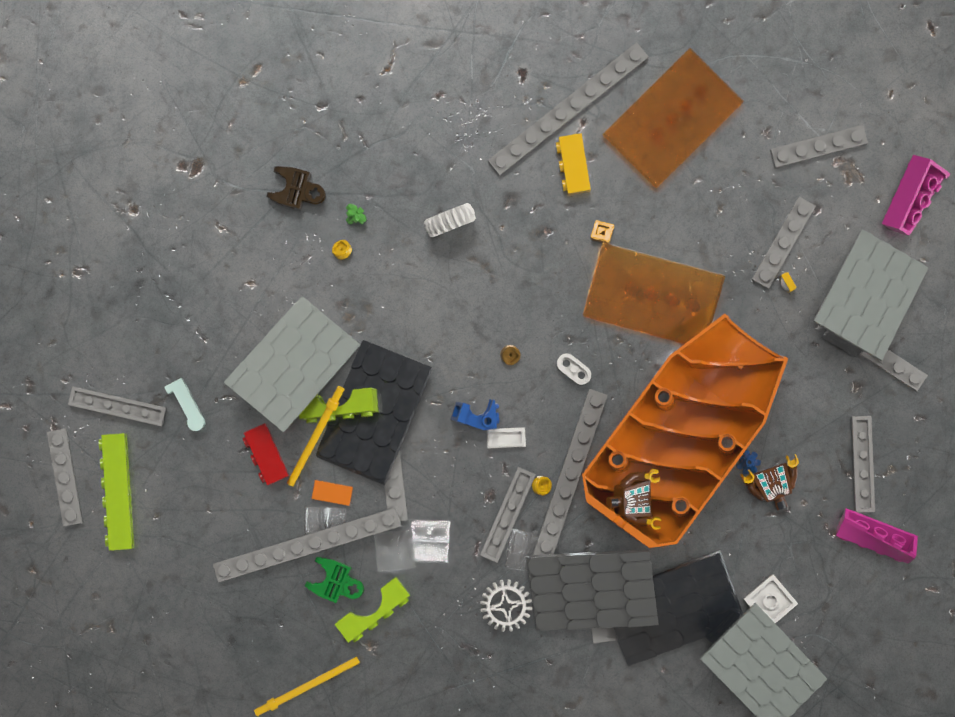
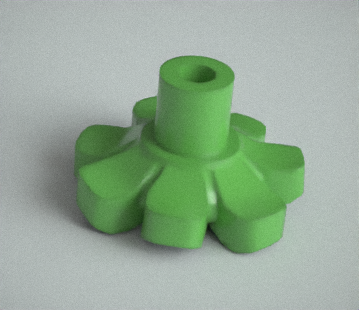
(354, 214)

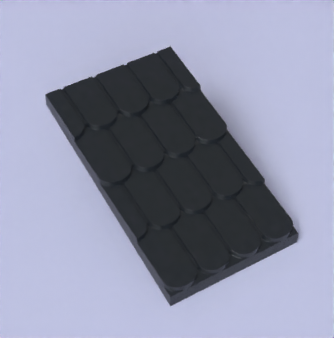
(372, 443)
(689, 607)

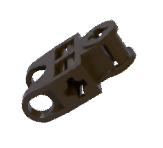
(297, 189)

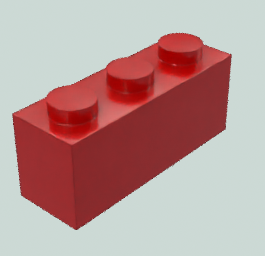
(265, 454)

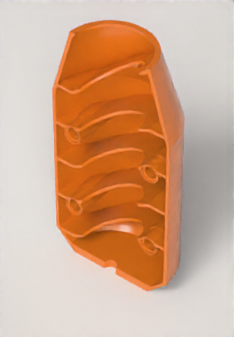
(717, 392)

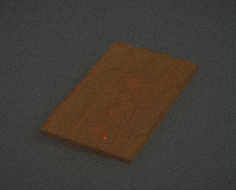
(673, 118)
(652, 294)

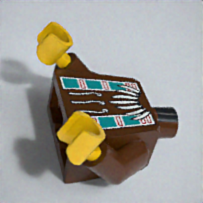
(773, 482)
(633, 498)

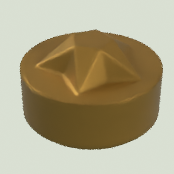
(510, 354)

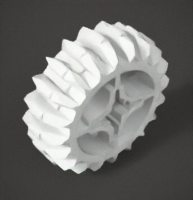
(449, 220)
(509, 622)

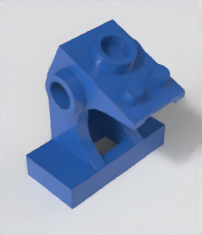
(464, 415)

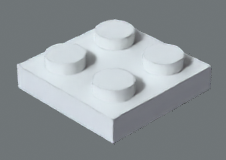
(772, 598)

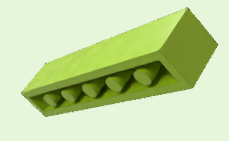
(117, 491)

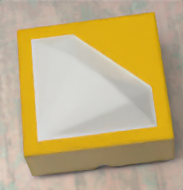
(787, 282)

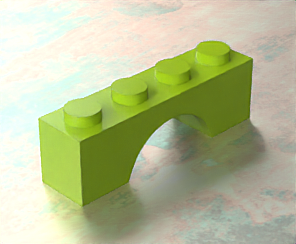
(361, 402)
(353, 625)

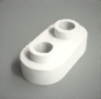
(574, 368)

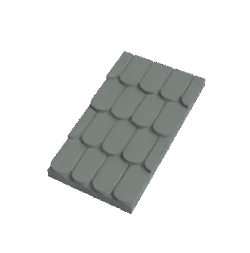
(869, 297)
(292, 364)
(761, 664)

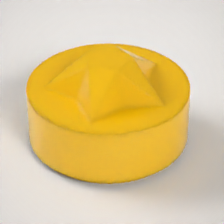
(341, 249)
(541, 485)

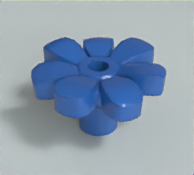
(744, 462)

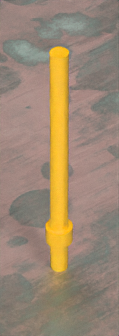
(331, 406)
(273, 704)

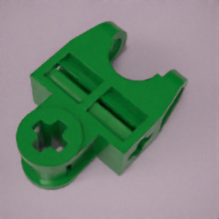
(342, 585)

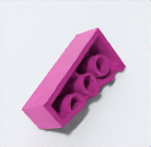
(914, 194)
(877, 536)

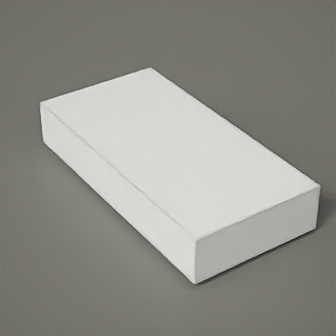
(506, 438)

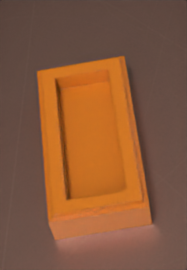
(332, 492)

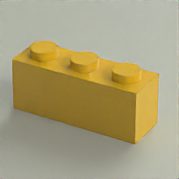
(573, 164)

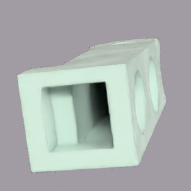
(195, 418)

